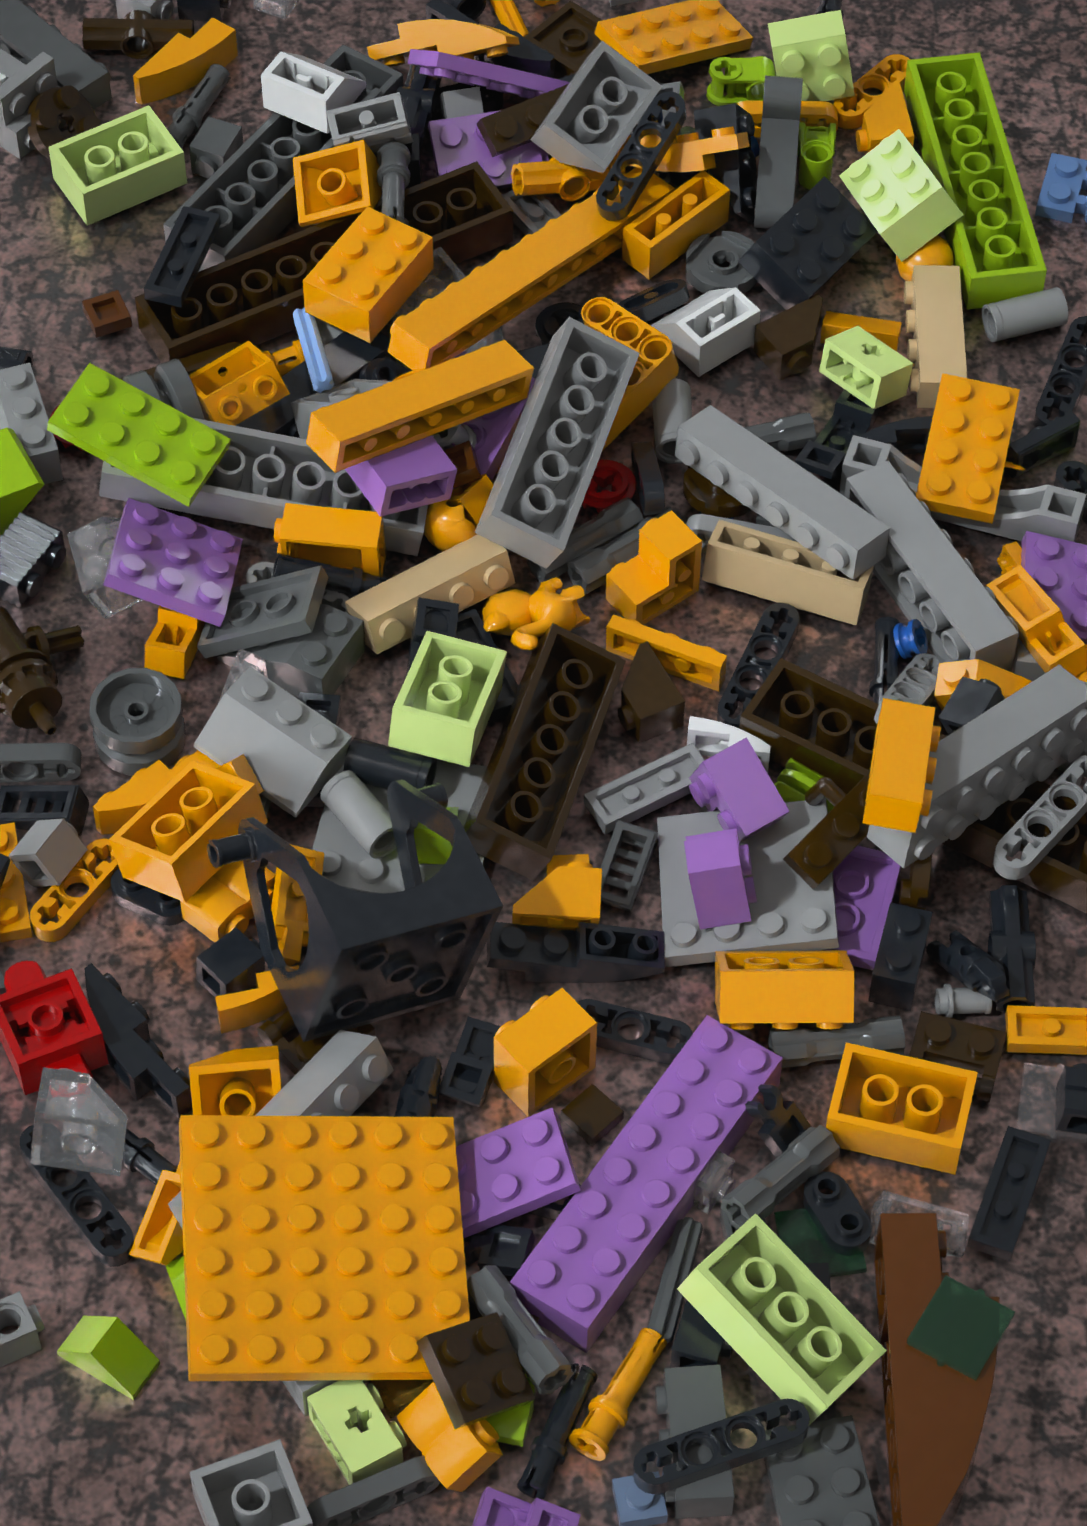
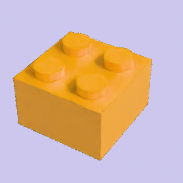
(544, 1051)

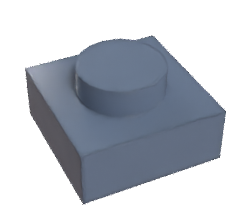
(635, 1506)

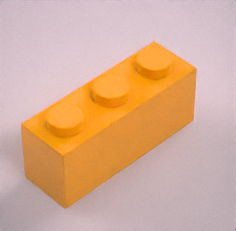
(674, 223)
(901, 766)

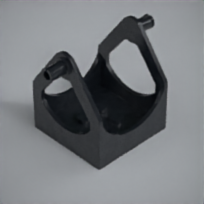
(373, 950)

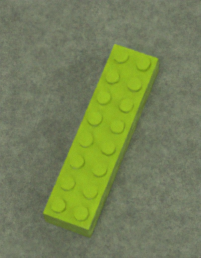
(973, 163)

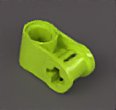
(742, 79)
(815, 153)

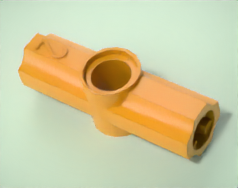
(556, 177)

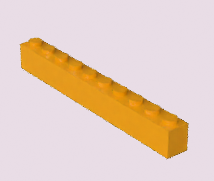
(514, 280)

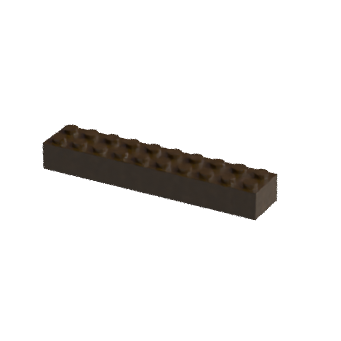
(260, 289)
(836, 735)

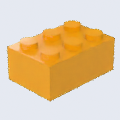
(368, 274)
(170, 834)
(784, 988)
(901, 1108)

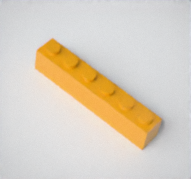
(419, 405)

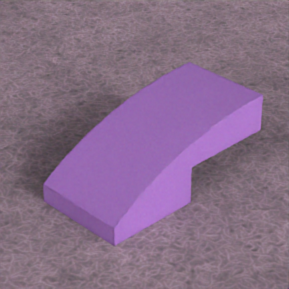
(505, 1510)

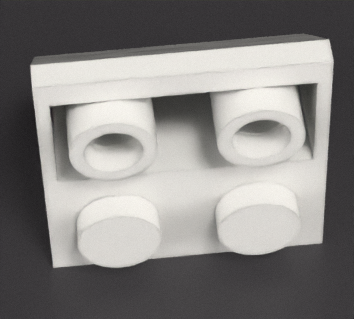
(307, 89)
(711, 328)

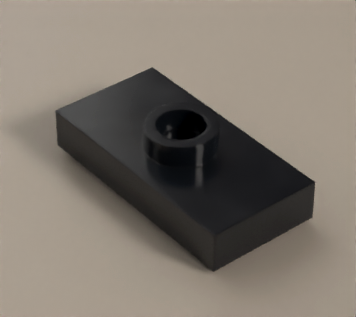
(1043, 444)

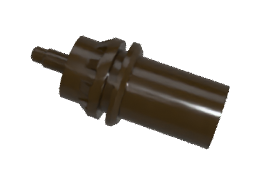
(27, 675)

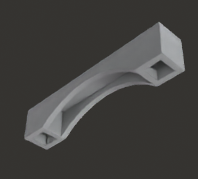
(1037, 509)

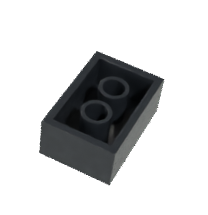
(808, 245)

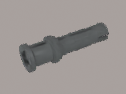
(393, 178)

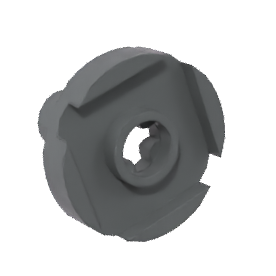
(707, 251)

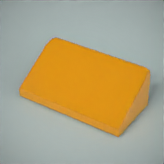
(884, 330)

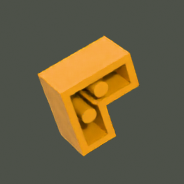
(660, 574)

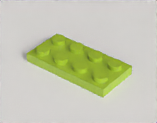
(139, 434)

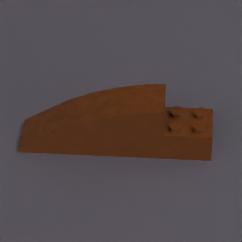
(928, 1408)

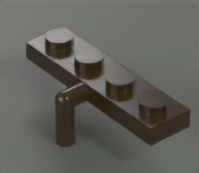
(518, 123)
(834, 835)

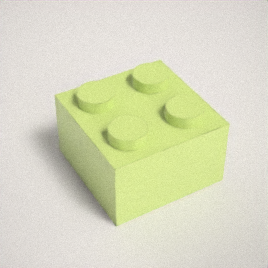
(817, 52)

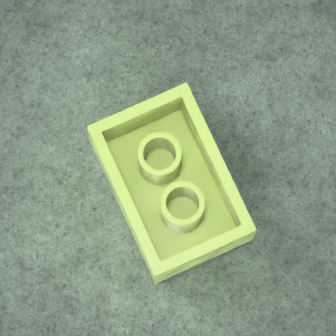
(118, 165)
(900, 195)
(447, 698)

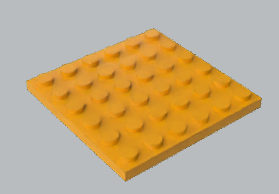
(319, 1245)

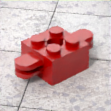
(47, 1024)

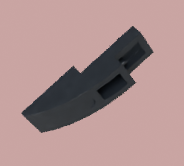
(523, 57)
(580, 956)
(129, 1047)

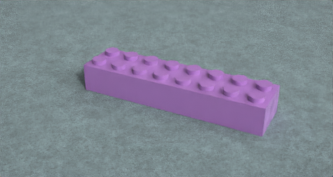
(644, 1184)

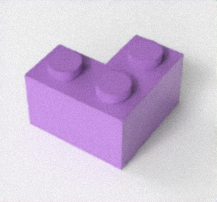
(739, 789)
(718, 878)

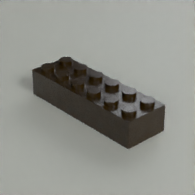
(542, 752)

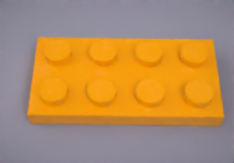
(675, 35)
(967, 448)

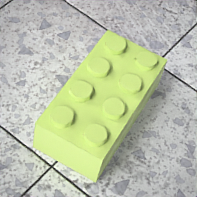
(780, 1318)

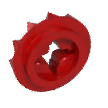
(609, 473)

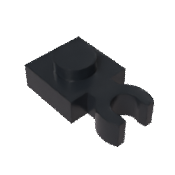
(781, 1119)
(500, 1246)

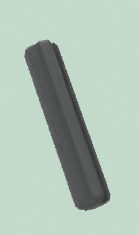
(676, 1270)

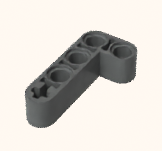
(778, 149)

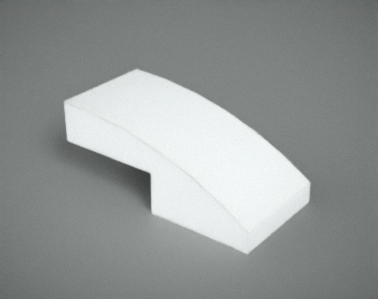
(714, 736)

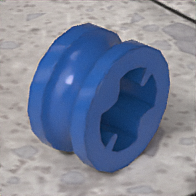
(910, 639)

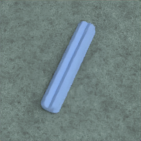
(313, 350)

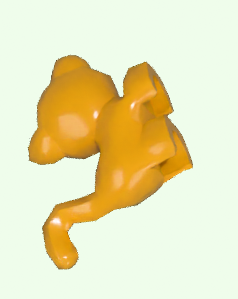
(529, 616)

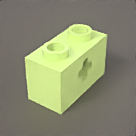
(866, 367)
(336, 1415)

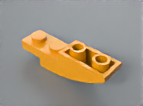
(444, 36)
(691, 152)
(122, 804)

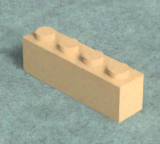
(936, 329)
(782, 573)
(457, 575)

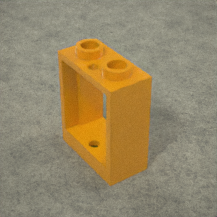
(244, 389)
(333, 537)

